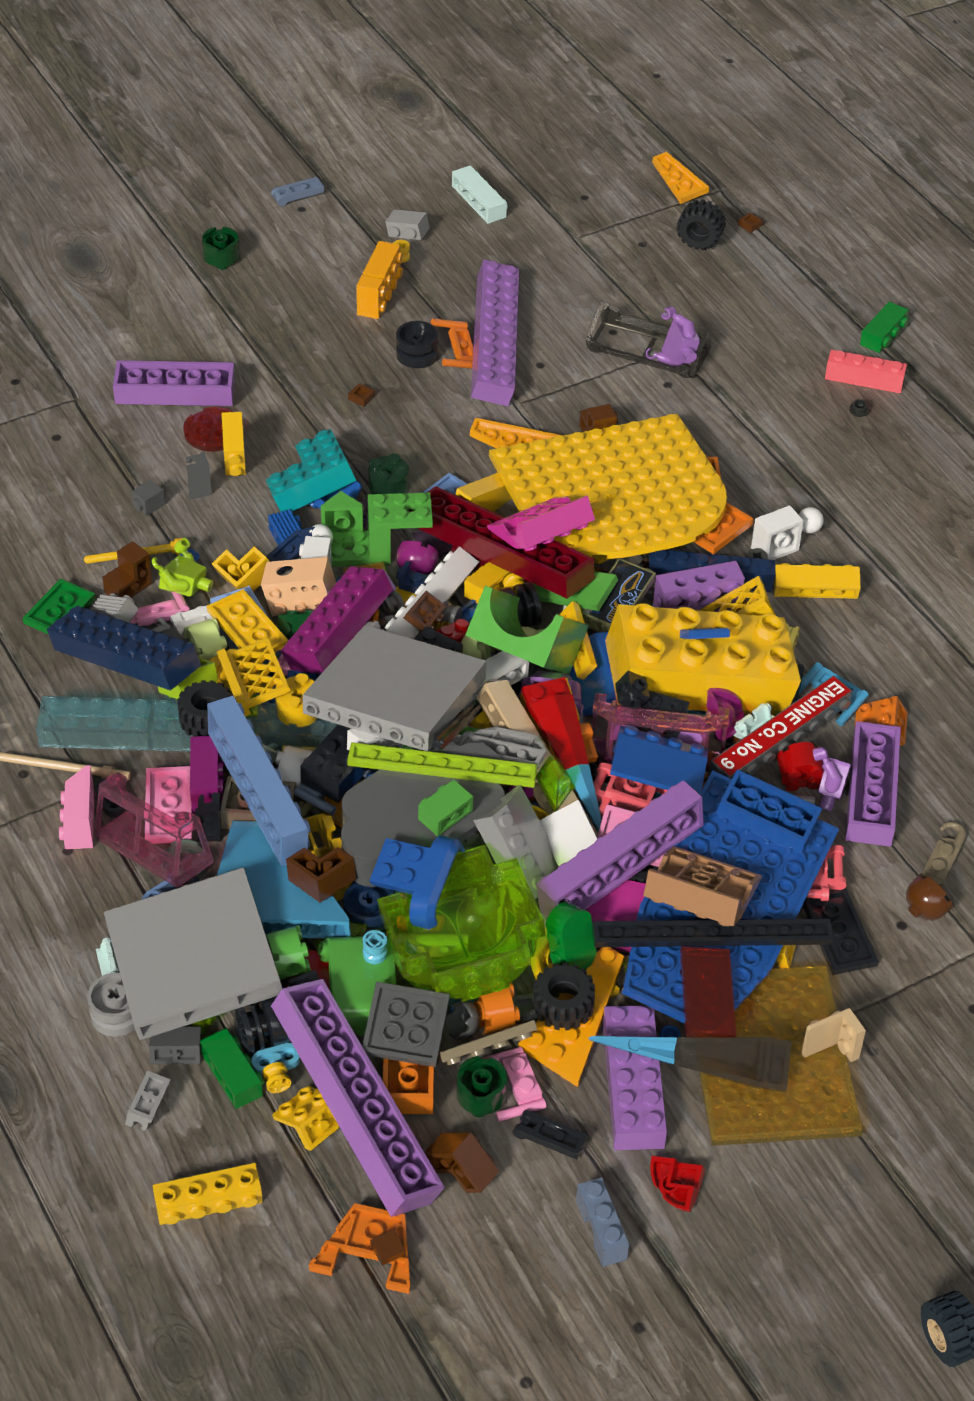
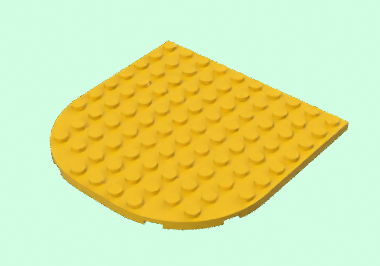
(641, 478)

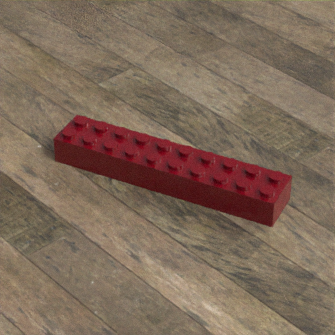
(548, 565)

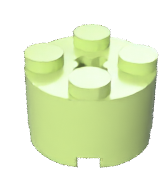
(205, 638)

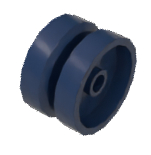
(362, 905)

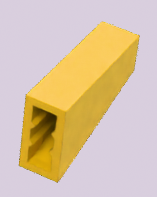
(486, 492)

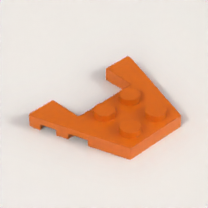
(353, 1238)

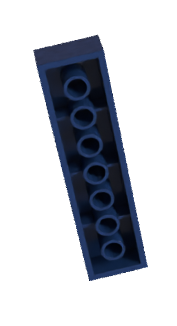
(124, 647)

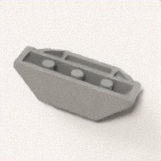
(509, 744)

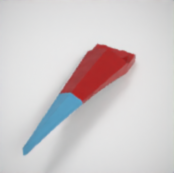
(557, 717)

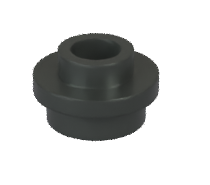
(859, 408)

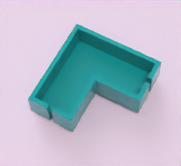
(319, 473)

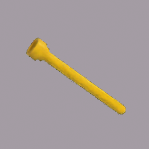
(151, 550)

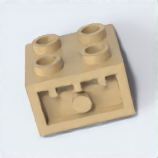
(839, 1029)

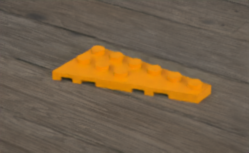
(505, 435)
(569, 1050)

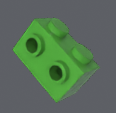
(445, 807)

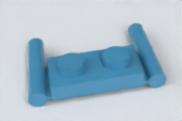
(819, 674)

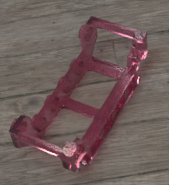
(658, 721)

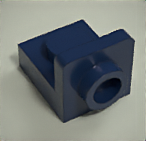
(409, 579)

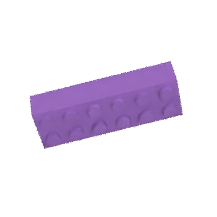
(174, 383)
(873, 784)
(634, 1082)

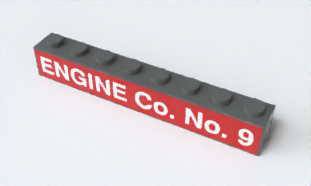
(784, 729)

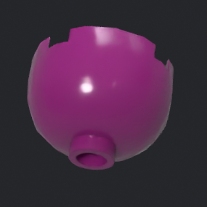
(421, 558)

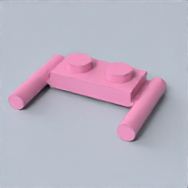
(148, 614)
(521, 1082)

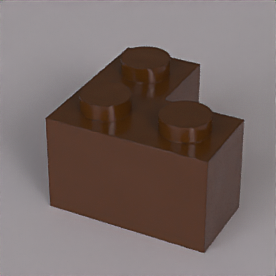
(597, 417)
(131, 574)
(321, 875)
(463, 1158)

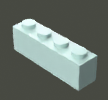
(479, 194)

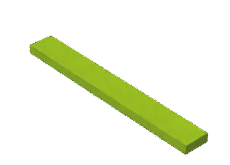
(442, 764)

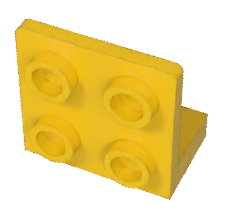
(309, 1116)

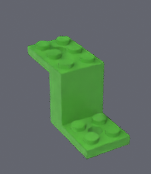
(384, 513)

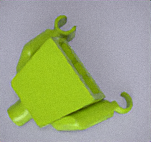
(183, 572)

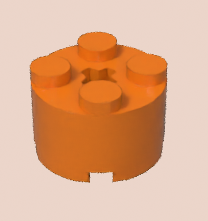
(497, 1010)

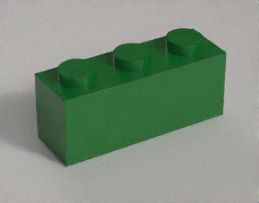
(884, 327)
(232, 1068)

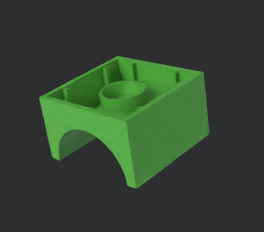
(498, 625)

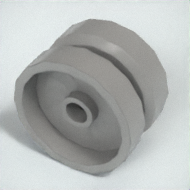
(109, 1006)

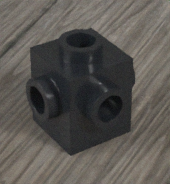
(632, 690)

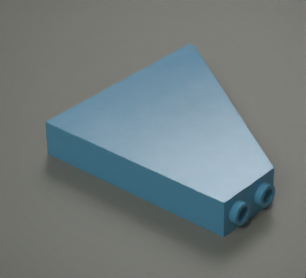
(276, 898)

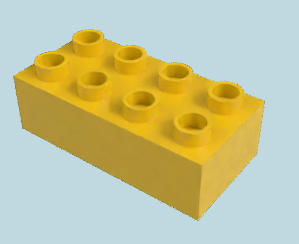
(752, 662)

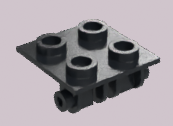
(664, 703)

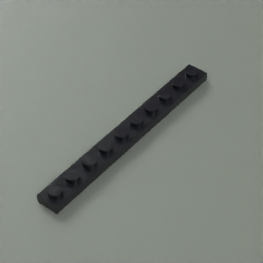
(711, 933)

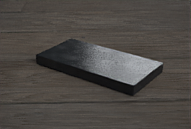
(851, 945)

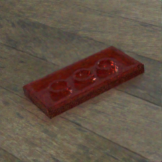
(707, 992)

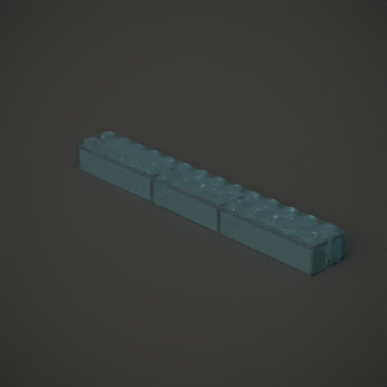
(149, 725)

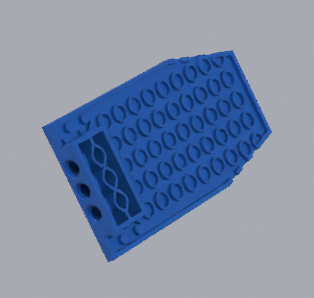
(756, 831)

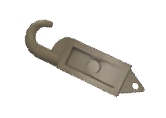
(944, 854)

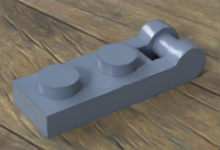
(297, 190)

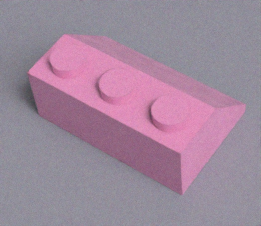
(78, 810)

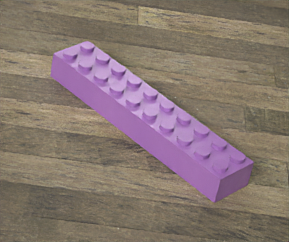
(495, 333)
(357, 1097)

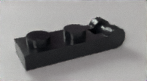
(550, 1134)

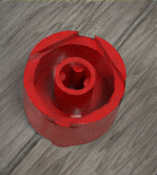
(799, 767)

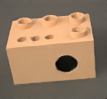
(301, 588)

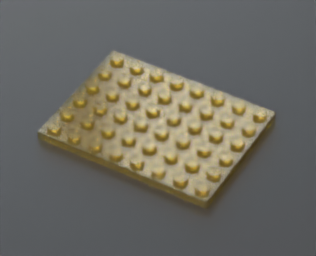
(819, 1086)

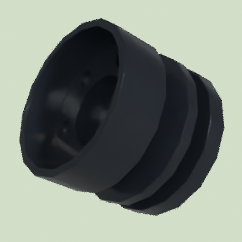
(529, 604)
(259, 1024)

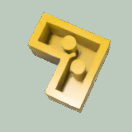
(242, 572)

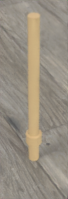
(104, 771)

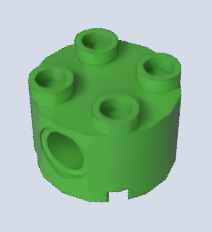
(288, 952)

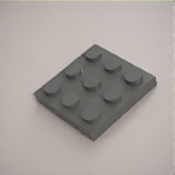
(405, 1024)

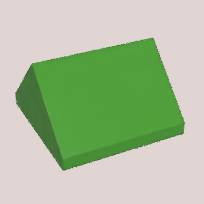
(342, 513)

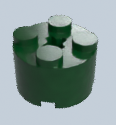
(220, 247)
(481, 1086)

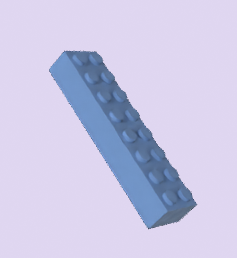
(257, 778)

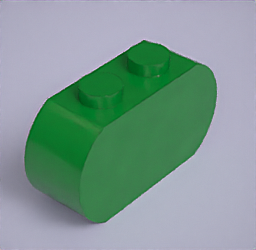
(570, 936)

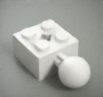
(781, 530)
(318, 544)

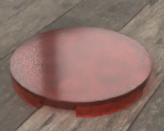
(205, 429)

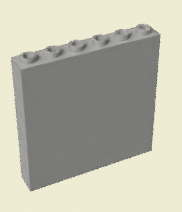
(394, 687)
(192, 953)

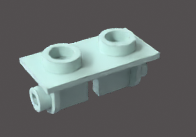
(750, 723)
(107, 957)

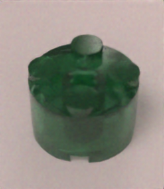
(388, 475)

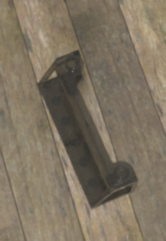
(645, 328)

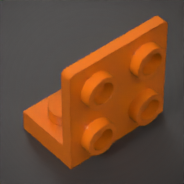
(885, 712)

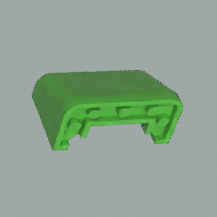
(353, 978)

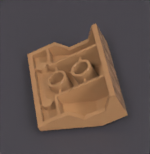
(701, 886)

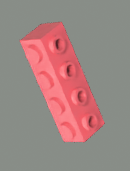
(865, 371)

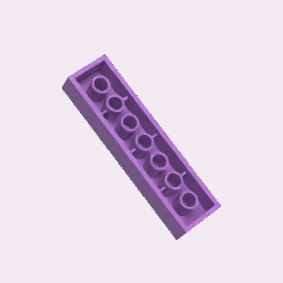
(623, 850)

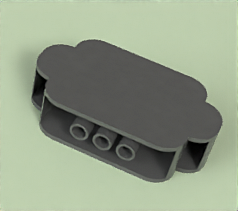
(388, 808)

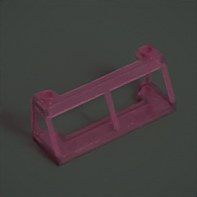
(121, 837)

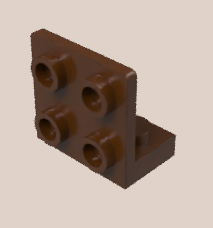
(425, 612)

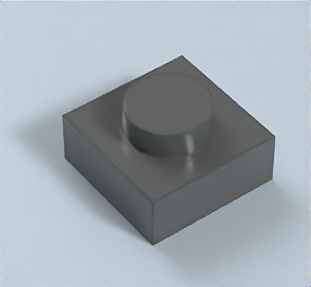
(525, 1007)

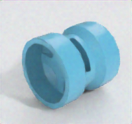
(374, 947)

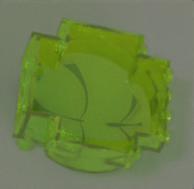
(482, 930)

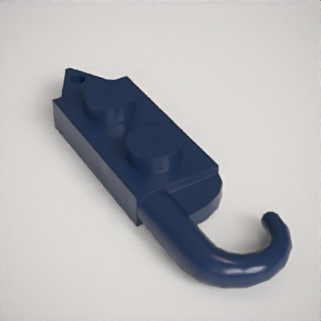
(289, 547)

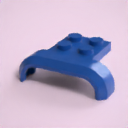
(417, 872)

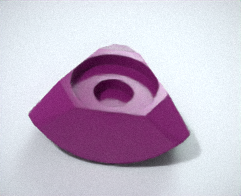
(726, 699)

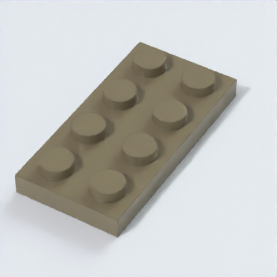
(495, 1040)

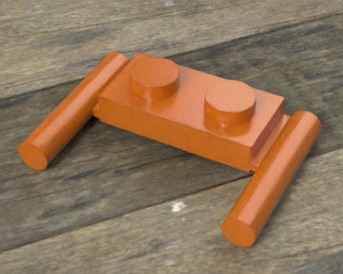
(460, 342)

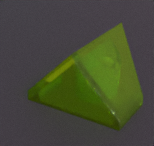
(554, 782)

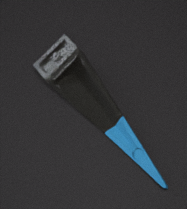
(744, 1060)

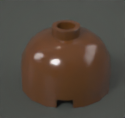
(927, 899)

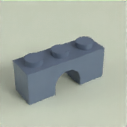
(608, 1233)

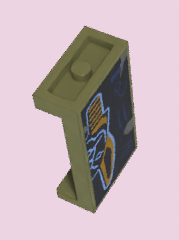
(629, 590)

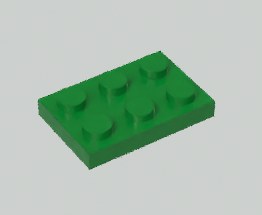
(56, 604)

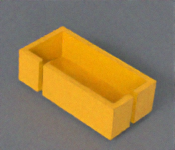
(379, 279)

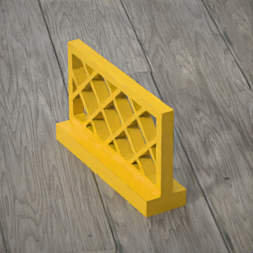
(752, 607)
(238, 680)

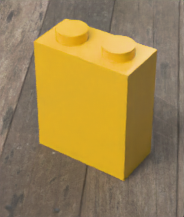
(233, 443)

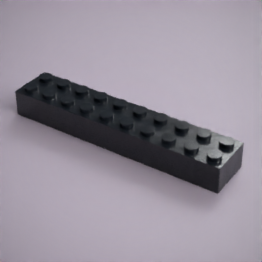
(327, 765)

